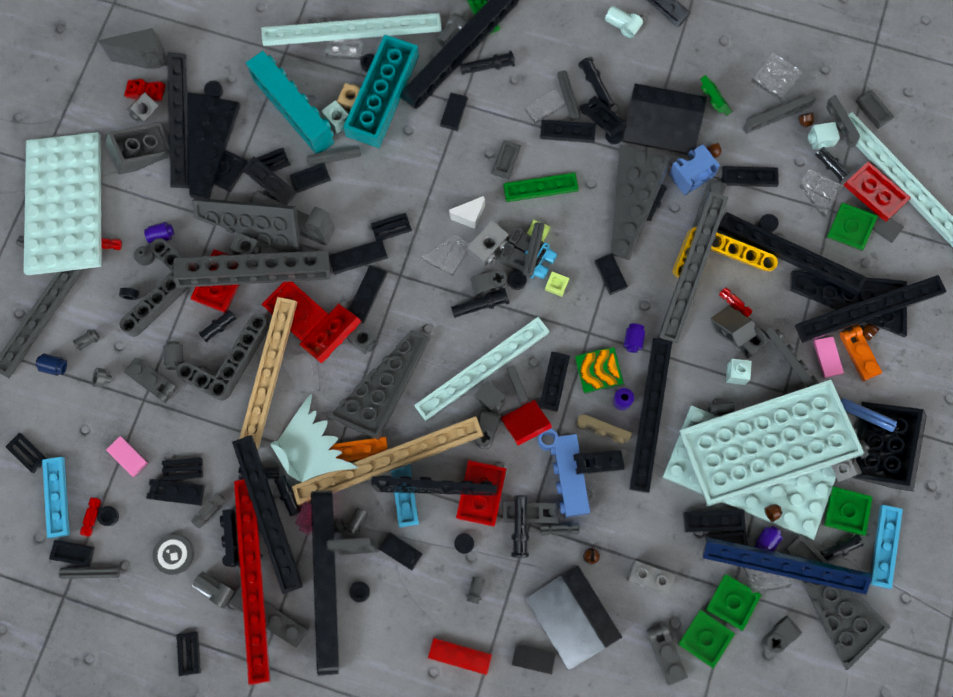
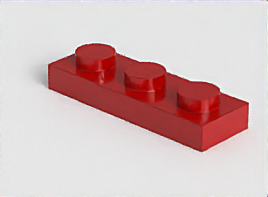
(460, 656)

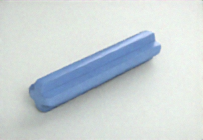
(869, 415)

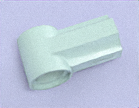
(626, 23)

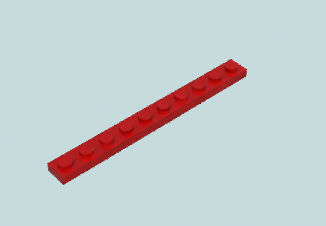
(252, 587)

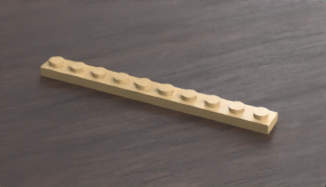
(391, 459)

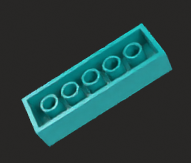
(381, 91)
(290, 102)

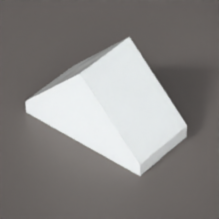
(469, 212)

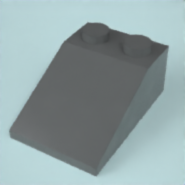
(135, 49)
(137, 147)

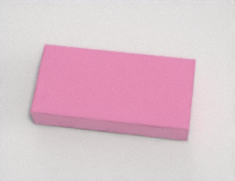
(828, 357)
(127, 456)

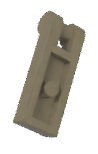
(601, 429)

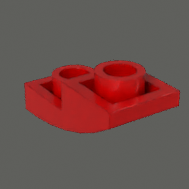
(138, 86)

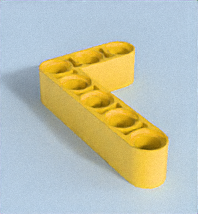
(722, 249)

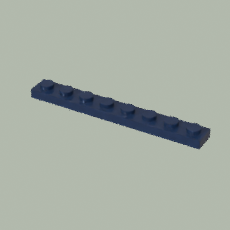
(787, 565)

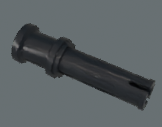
(497, 59)
(593, 76)
(487, 301)
(520, 536)

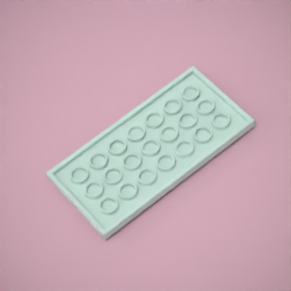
(62, 204)
(770, 442)
(800, 498)

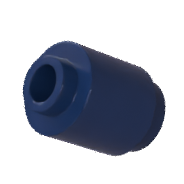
(51, 364)

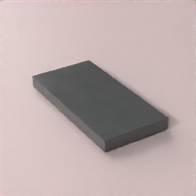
(353, 546)

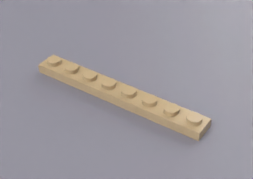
(268, 369)

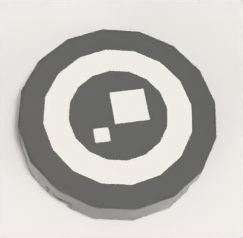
(173, 554)

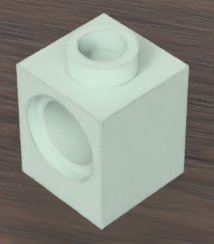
(332, 111)
(823, 135)
(738, 371)

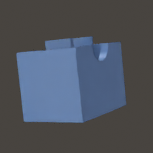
(695, 172)

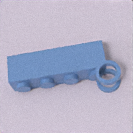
(570, 485)

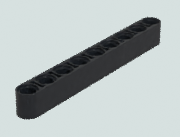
(456, 51)
(324, 583)

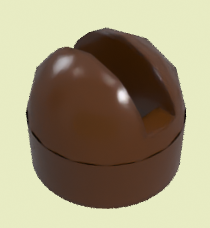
(806, 119)
(715, 150)
(869, 331)
(773, 512)
(587, 556)

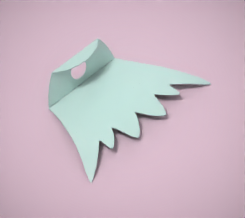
(305, 450)

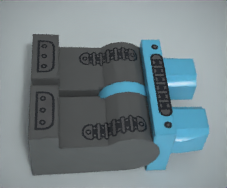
(516, 251)

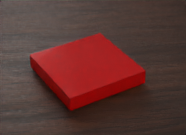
(526, 422)

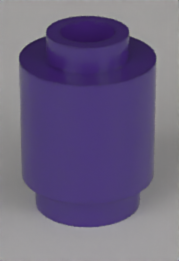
(159, 230)
(634, 338)
(621, 404)
(769, 539)

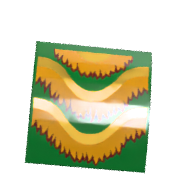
(599, 370)

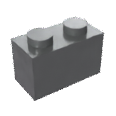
(733, 326)

